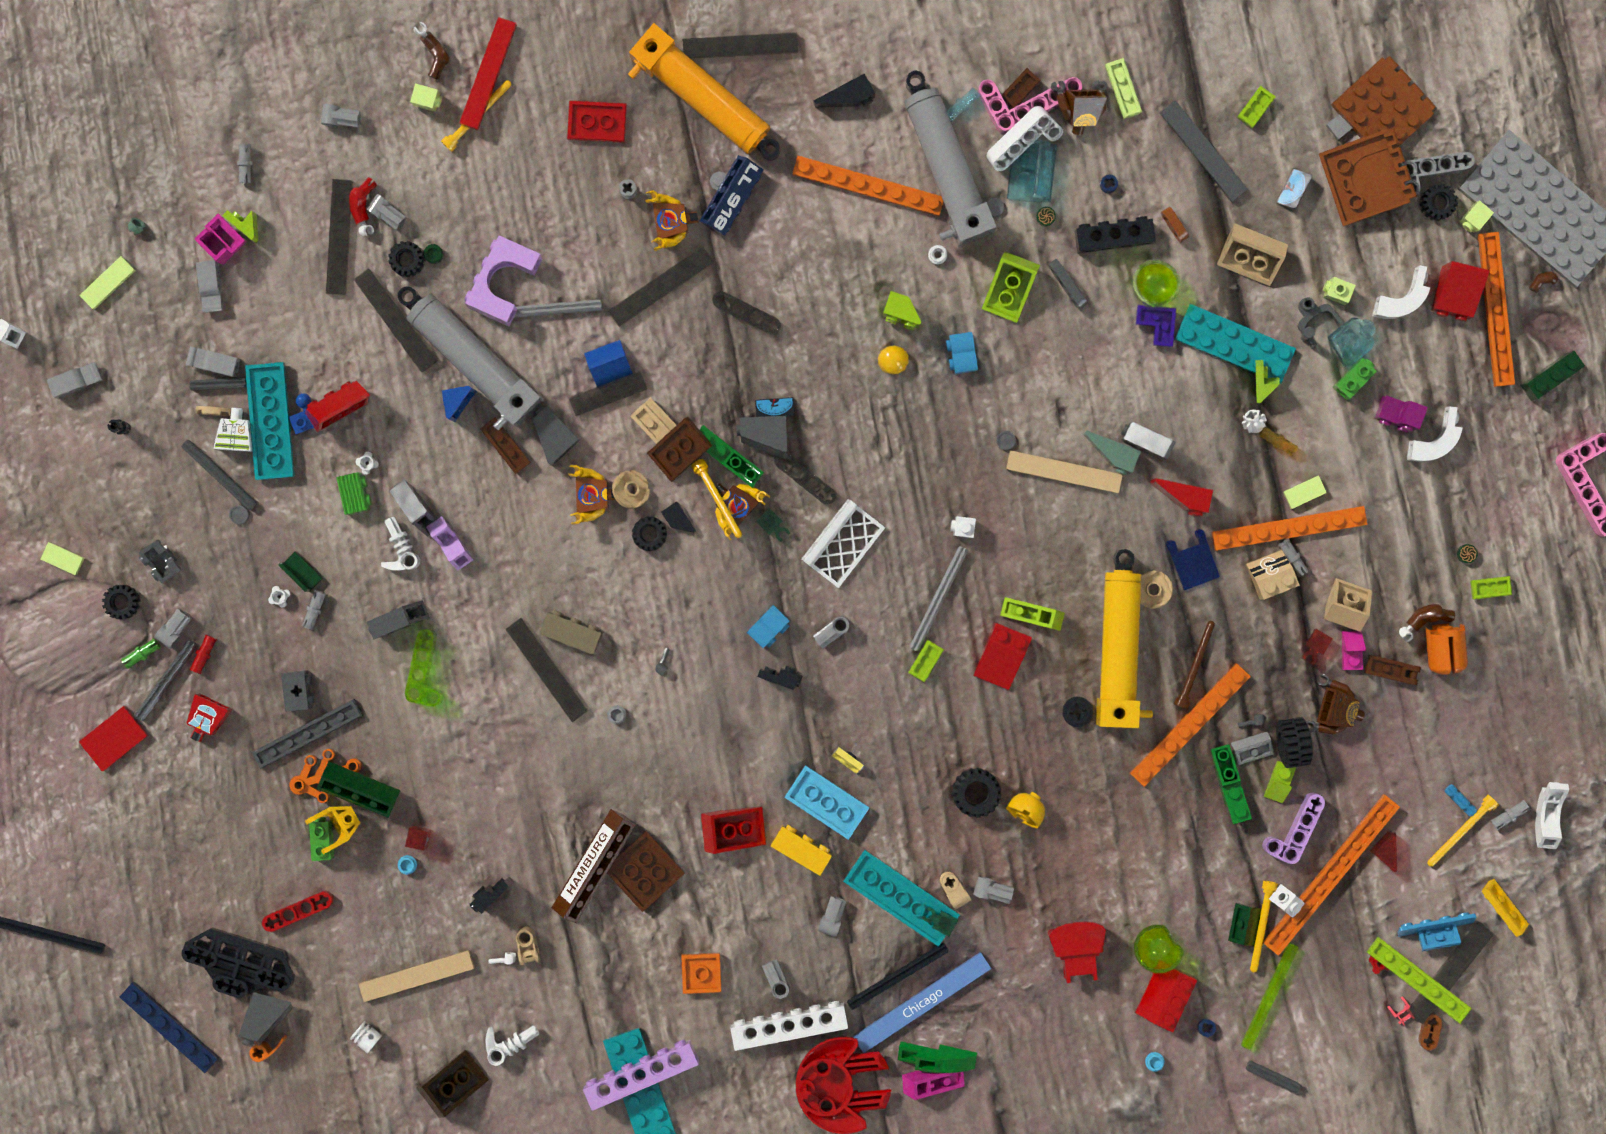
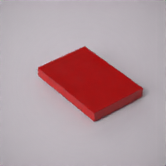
(597, 121)
(113, 738)

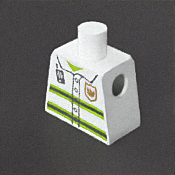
(234, 433)

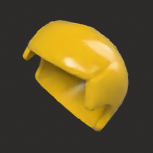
(893, 359)

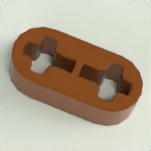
(1174, 224)
(1434, 1032)

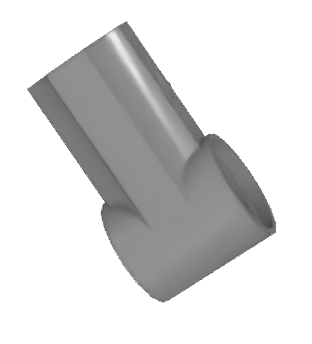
(334, 116)
(382, 209)
(170, 632)
(830, 632)
(989, 889)
(831, 920)
(776, 976)

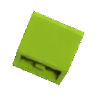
(901, 310)

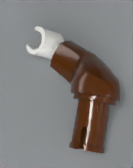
(437, 51)
(1424, 615)

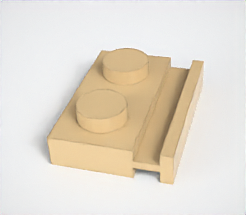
(653, 420)

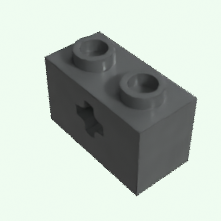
(292, 681)

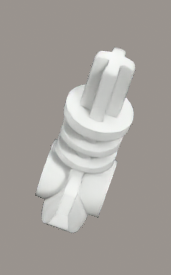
(402, 545)
(509, 1047)

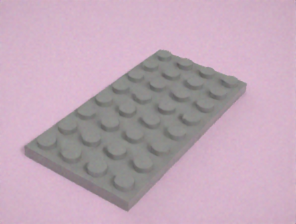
(1540, 207)

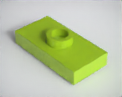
(1256, 107)
(1491, 587)
(926, 661)

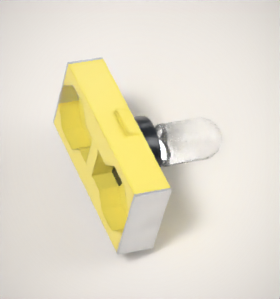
(849, 758)

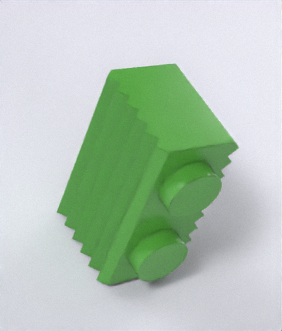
(354, 493)

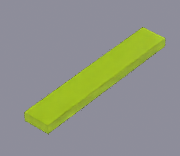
(1419, 980)

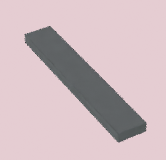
(1203, 151)
(307, 734)

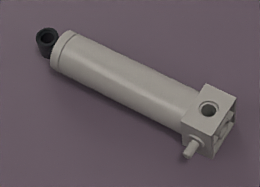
(947, 164)
(471, 358)

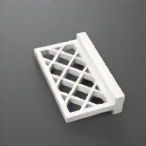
(829, 533)

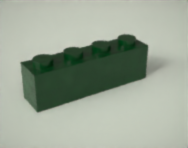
(358, 789)

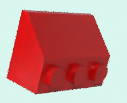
(337, 405)
(1166, 998)

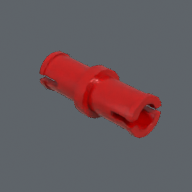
(203, 654)

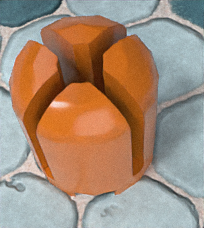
(1446, 649)

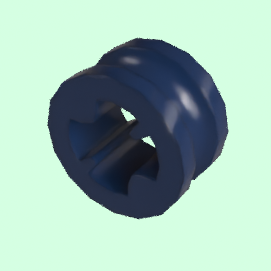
(1110, 189)
(1205, 1033)

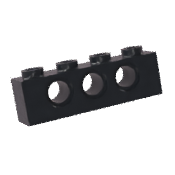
(1145, 236)

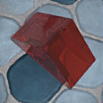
(1386, 851)

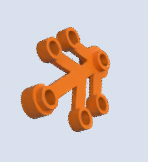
(306, 782)

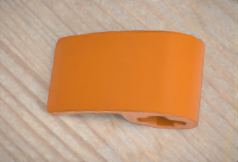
(266, 1049)

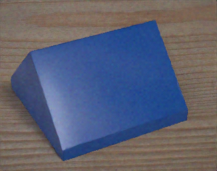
(608, 363)
(456, 400)

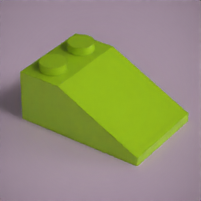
(1010, 286)

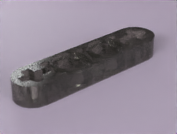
(745, 315)
(802, 481)

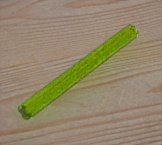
(1269, 996)

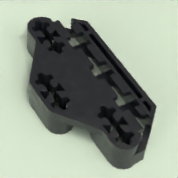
(234, 965)

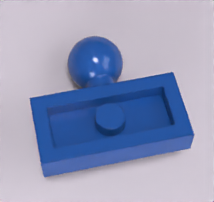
(300, 420)

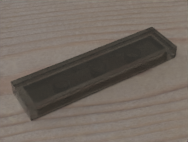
(608, 393)

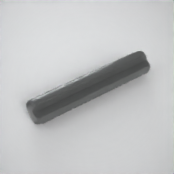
(217, 384)
(1273, 1077)

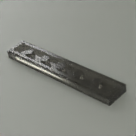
(740, 45)
(339, 237)
(660, 286)
(395, 320)
(546, 669)
(1453, 968)

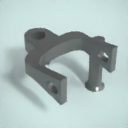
(1309, 313)

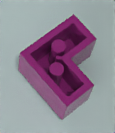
(1405, 415)

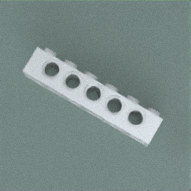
(800, 1030)

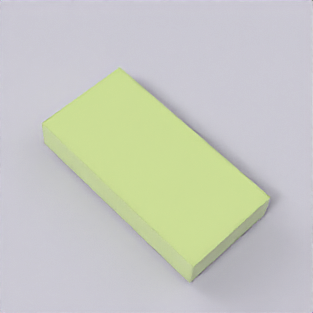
(1304, 492)
(62, 558)

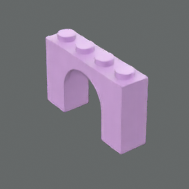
(503, 254)

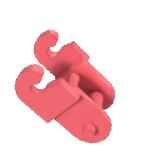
(1406, 1007)

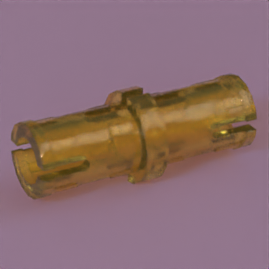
(1278, 441)

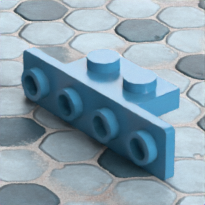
(1437, 933)

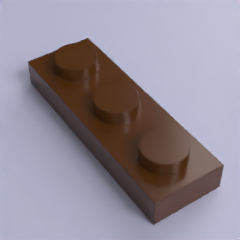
(505, 446)

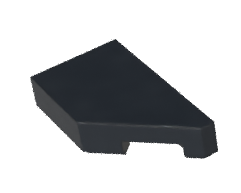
(677, 519)

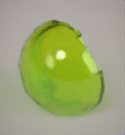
(1156, 283)
(1157, 950)

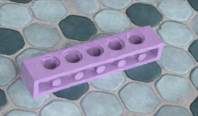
(598, 1099)

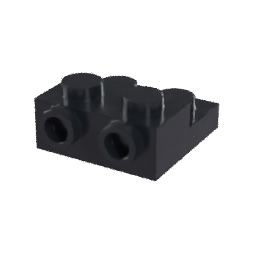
(787, 677)
(486, 896)

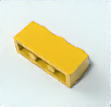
(801, 849)

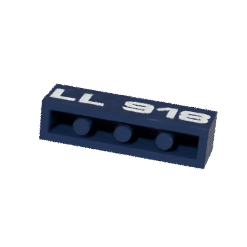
(731, 195)

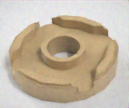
(622, 494)
(1164, 586)

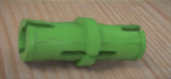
(141, 653)

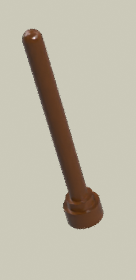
(1183, 700)

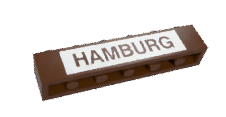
(593, 866)

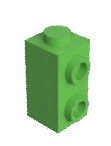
(1355, 378)
(321, 837)

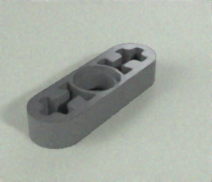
(1067, 284)

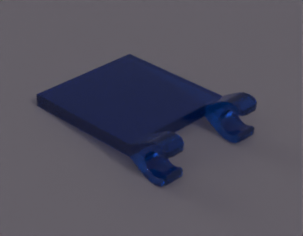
(1195, 563)

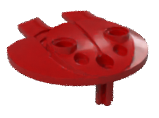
(836, 1085)

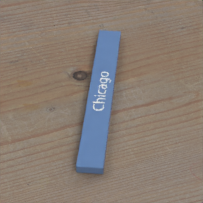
(922, 1002)

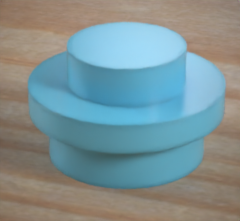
(407, 864)
(1154, 1061)

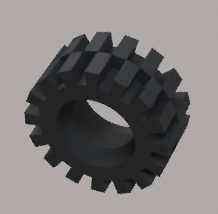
(1449, 197)
(395, 255)
(649, 545)
(109, 602)

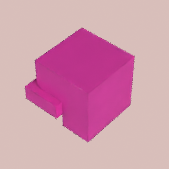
(220, 239)

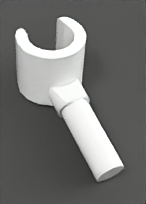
(510, 958)

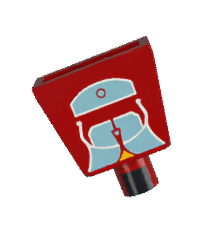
(206, 716)

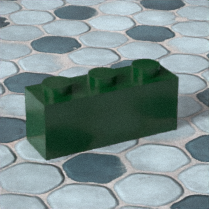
(1552, 375)

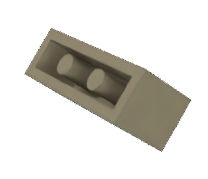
(571, 632)

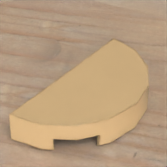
(215, 411)

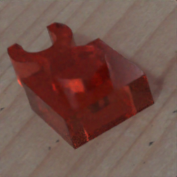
(1317, 643)

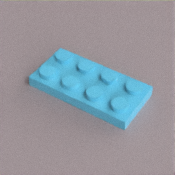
(827, 802)

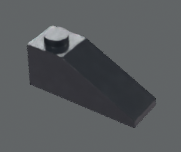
(850, 94)

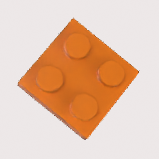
(701, 973)

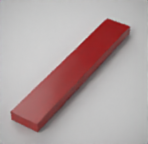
(488, 73)

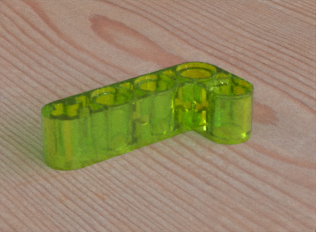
(424, 666)

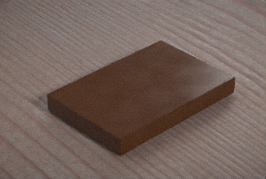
(679, 449)

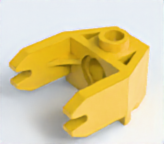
(337, 816)

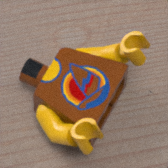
(670, 220)
(591, 494)

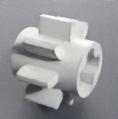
(1254, 421)

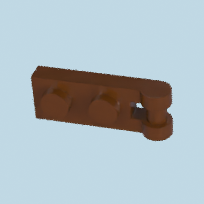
(1391, 669)

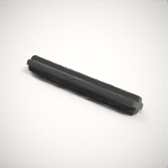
(219, 475)
(165, 680)

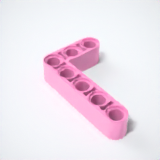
(1011, 115)
(1585, 482)

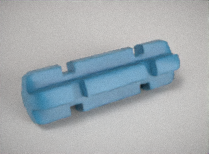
(1460, 800)

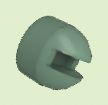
(136, 226)

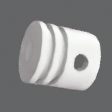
(366, 1037)

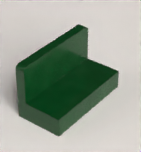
(300, 572)
(1244, 924)

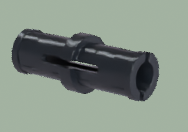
(119, 426)

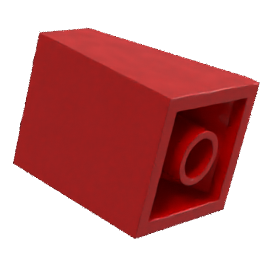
(1459, 290)

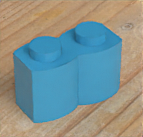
(962, 353)
(768, 627)

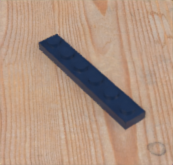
(169, 1027)

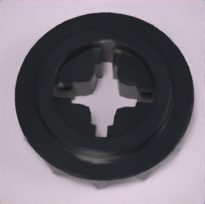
(1072, 719)

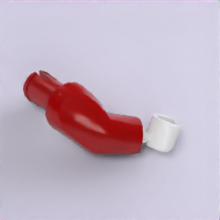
(357, 203)

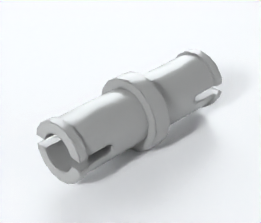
(244, 163)
(1293, 557)
(313, 609)
(1510, 815)

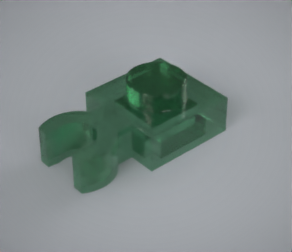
(770, 522)
(943, 922)

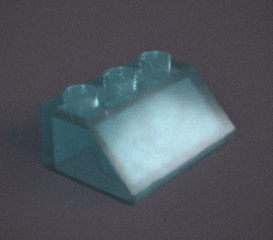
(1033, 173)

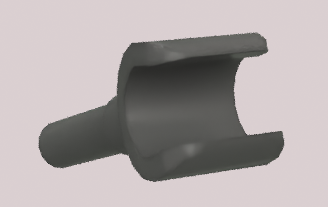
(661, 668)
(1258, 720)

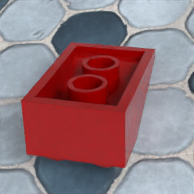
(1187, 497)
(1002, 656)
(733, 829)

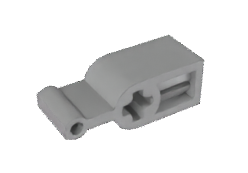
(209, 285)
(213, 362)
(74, 380)

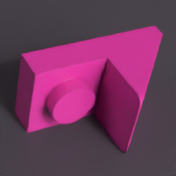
(1352, 650)

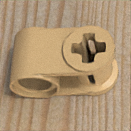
(955, 892)
(527, 950)

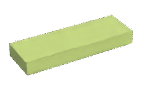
(1123, 88)
(107, 283)

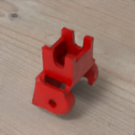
(1077, 946)

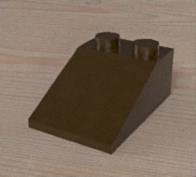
(452, 1084)

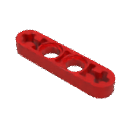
(297, 910)

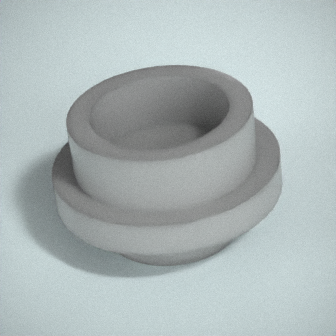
(716, 180)
(616, 714)

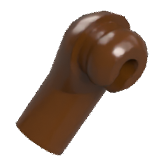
(1543, 278)

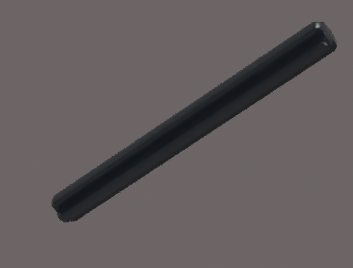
(51, 935)
(897, 976)

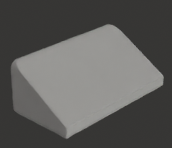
(1252, 748)

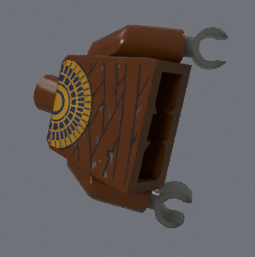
(1081, 107)
(1337, 709)

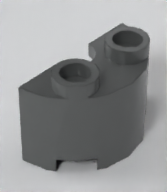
(160, 560)

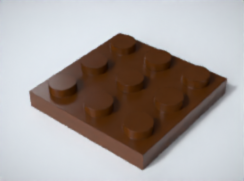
(645, 871)

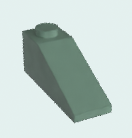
(1116, 454)

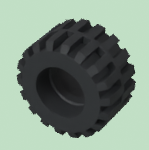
(1294, 742)
(988, 804)

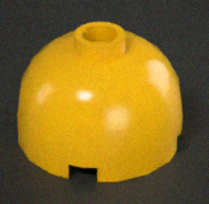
(1028, 808)

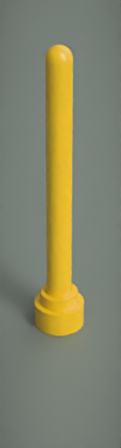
(452, 140)
(701, 468)
(1487, 805)
(1268, 888)

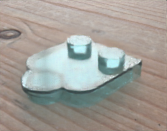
(1353, 340)

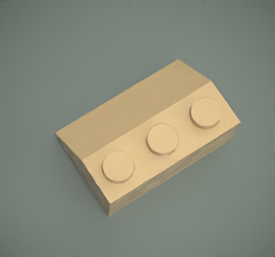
(1252, 254)

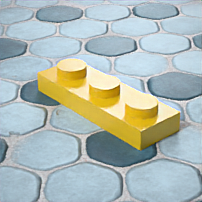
(1505, 907)

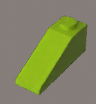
(1032, 613)

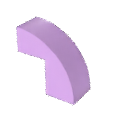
(450, 543)

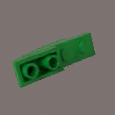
(731, 458)
(1230, 784)
(940, 1060)

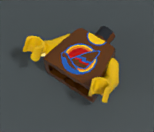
(740, 502)

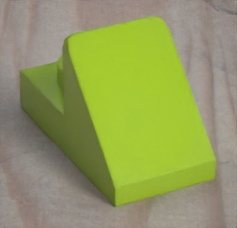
(247, 226)
(1264, 385)
(1280, 782)

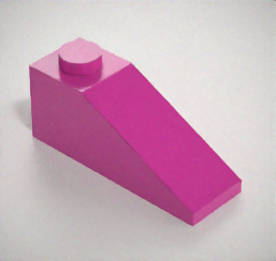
(925, 1084)

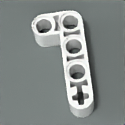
(1022, 136)

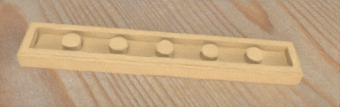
(1064, 471)
(416, 975)

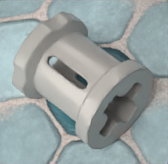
(628, 183)

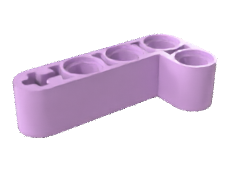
(1297, 826)

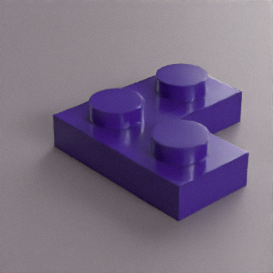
(1163, 321)

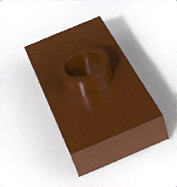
(1020, 88)

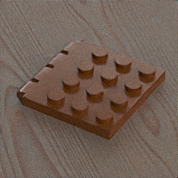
(1384, 102)
(1367, 176)

